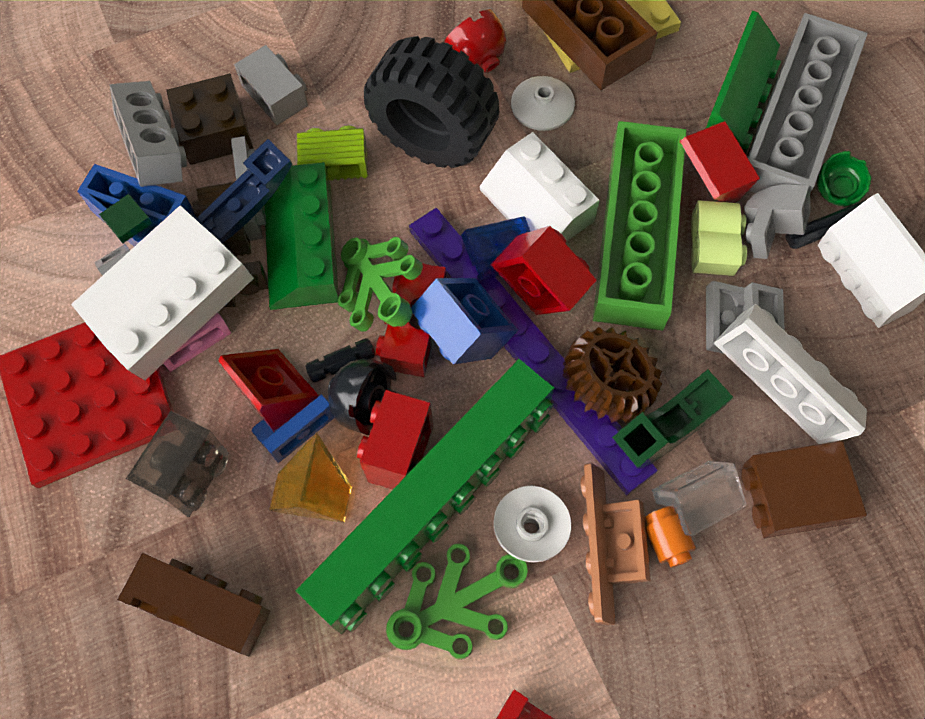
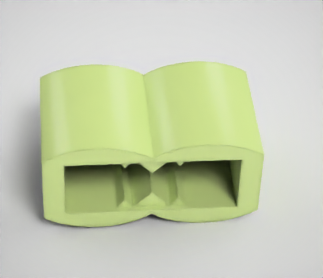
(717, 238)

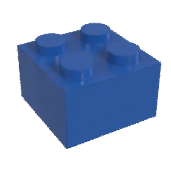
(463, 320)

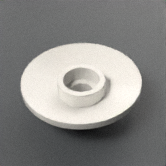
(540, 112)
(533, 506)

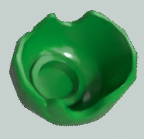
(843, 179)

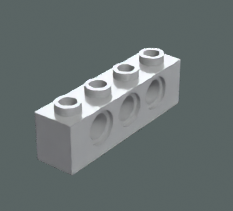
(147, 133)

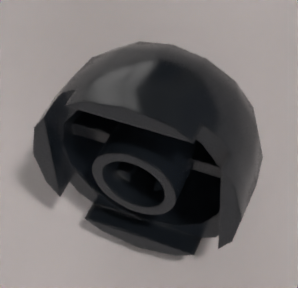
(356, 390)

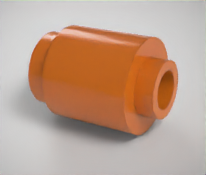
(668, 537)

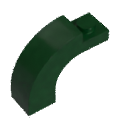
(659, 432)

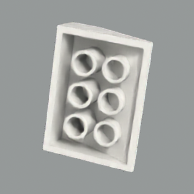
(161, 293)

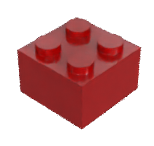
(544, 271)
(396, 439)

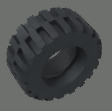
(432, 101)

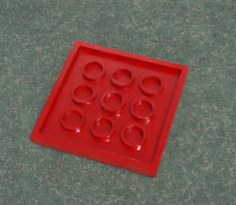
(77, 404)

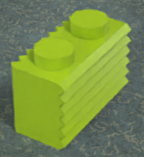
(340, 149)

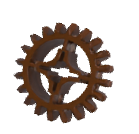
(630, 388)

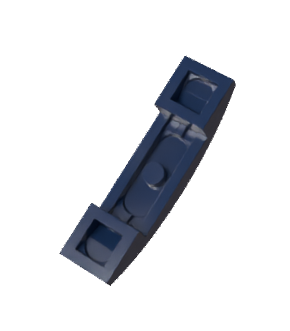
(248, 193)

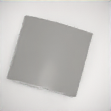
(728, 301)

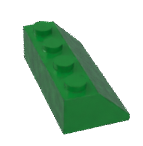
(746, 81)
(301, 240)

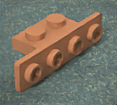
(615, 543)

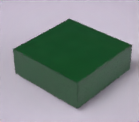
(125, 218)

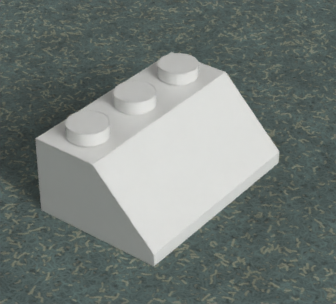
(541, 187)
(877, 261)

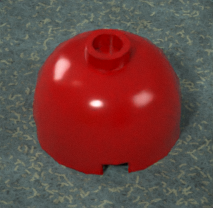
(480, 40)

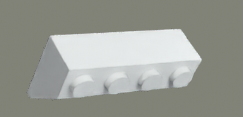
(792, 377)

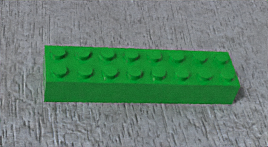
(427, 498)

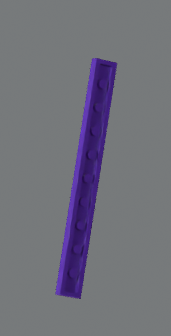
(536, 351)

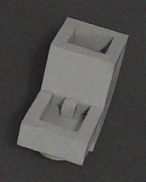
(776, 210)

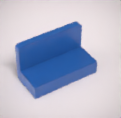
(295, 431)

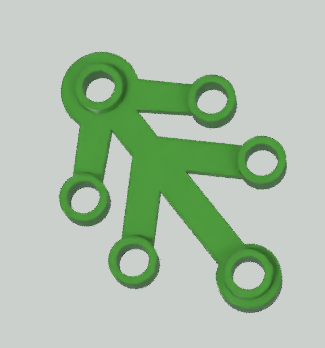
(357, 258)
(451, 604)

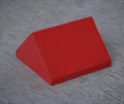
(721, 162)
(269, 384)

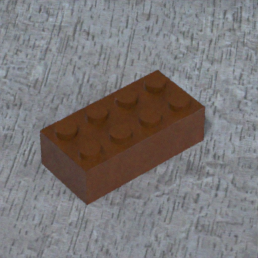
(597, 35)

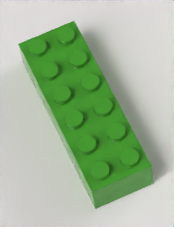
(640, 227)

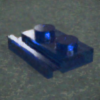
(489, 241)

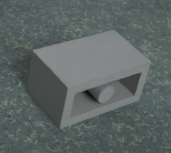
(272, 84)

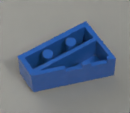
(106, 187)

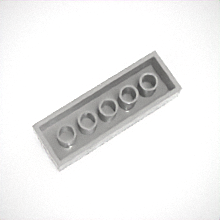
(805, 103)

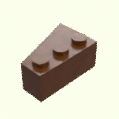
(196, 603)

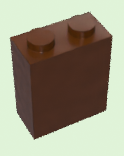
(802, 489)

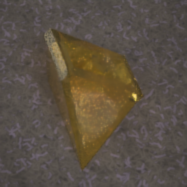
(312, 485)

